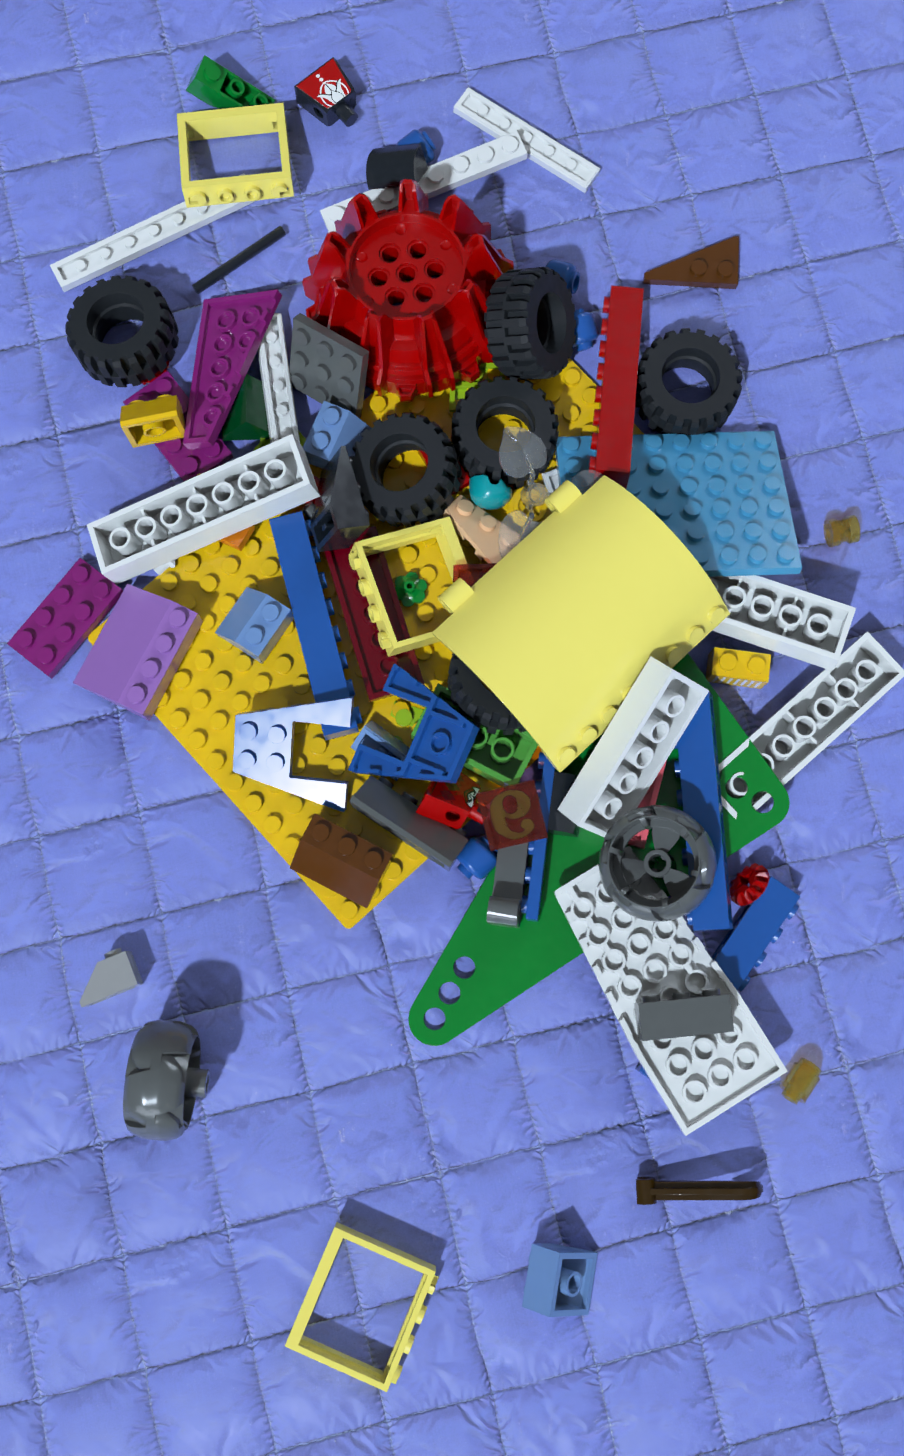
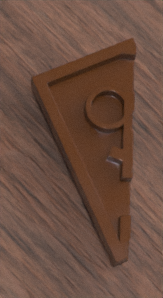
(706, 268)

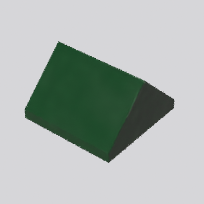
(248, 413)

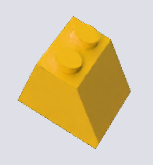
(153, 420)

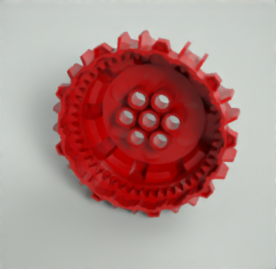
(417, 343)

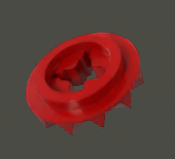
(758, 879)

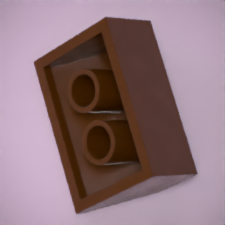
(341, 860)

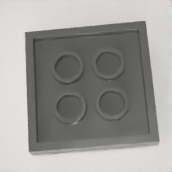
(327, 365)

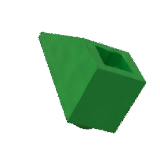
(223, 88)

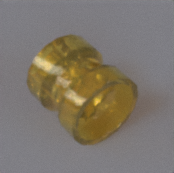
(841, 530)

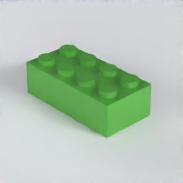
(494, 755)

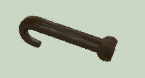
(650, 1191)

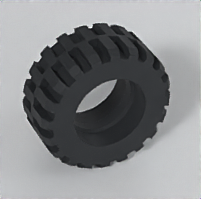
(105, 307)
(530, 323)
(696, 353)
(499, 398)
(387, 441)
(478, 701)

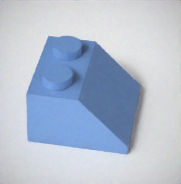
(330, 431)
(255, 624)
(559, 1280)

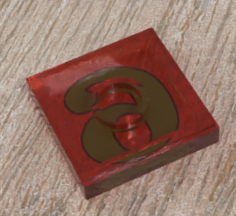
(512, 815)

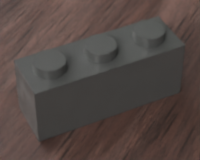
(683, 1015)

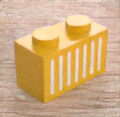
(738, 668)

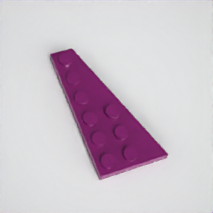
(225, 349)

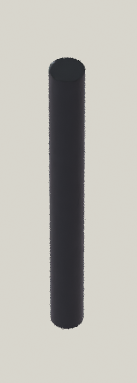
(238, 260)

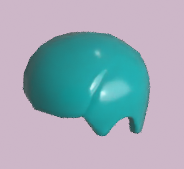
(489, 495)

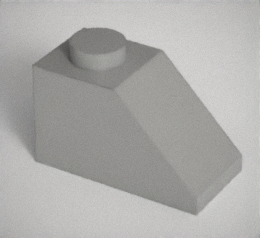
(111, 977)

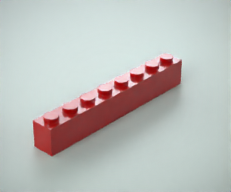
(618, 384)

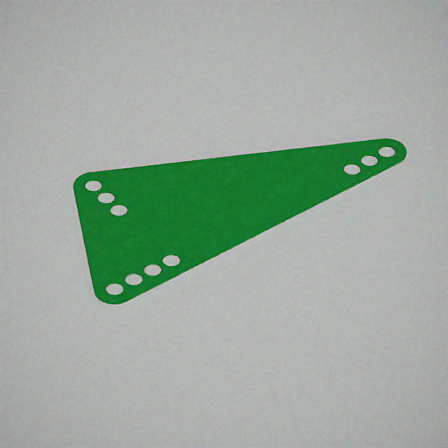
(518, 958)

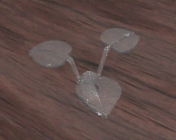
(519, 455)

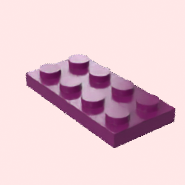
(184, 461)
(65, 618)

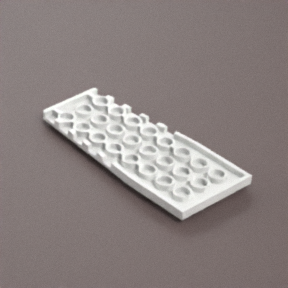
(644, 958)

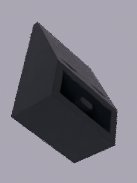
(339, 510)

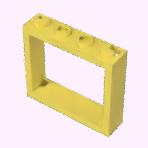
(232, 123)
(452, 554)
(404, 1341)

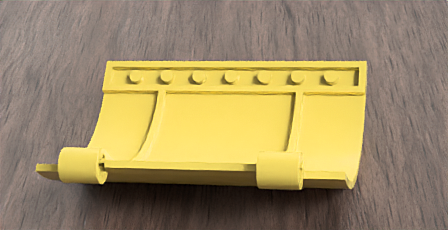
(579, 614)

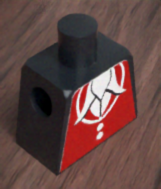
(328, 95)

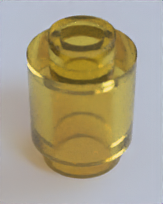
(800, 1081)

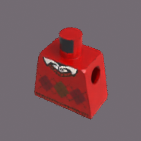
(451, 802)

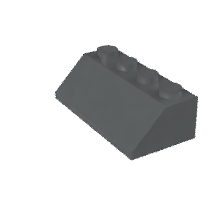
(399, 817)

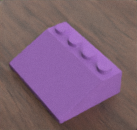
(139, 651)

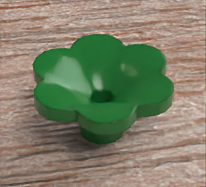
(412, 595)

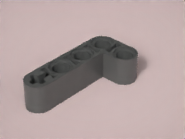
(508, 886)

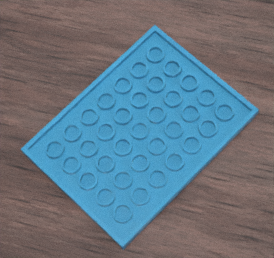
(713, 492)

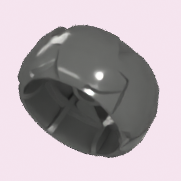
(667, 826)
(163, 1080)

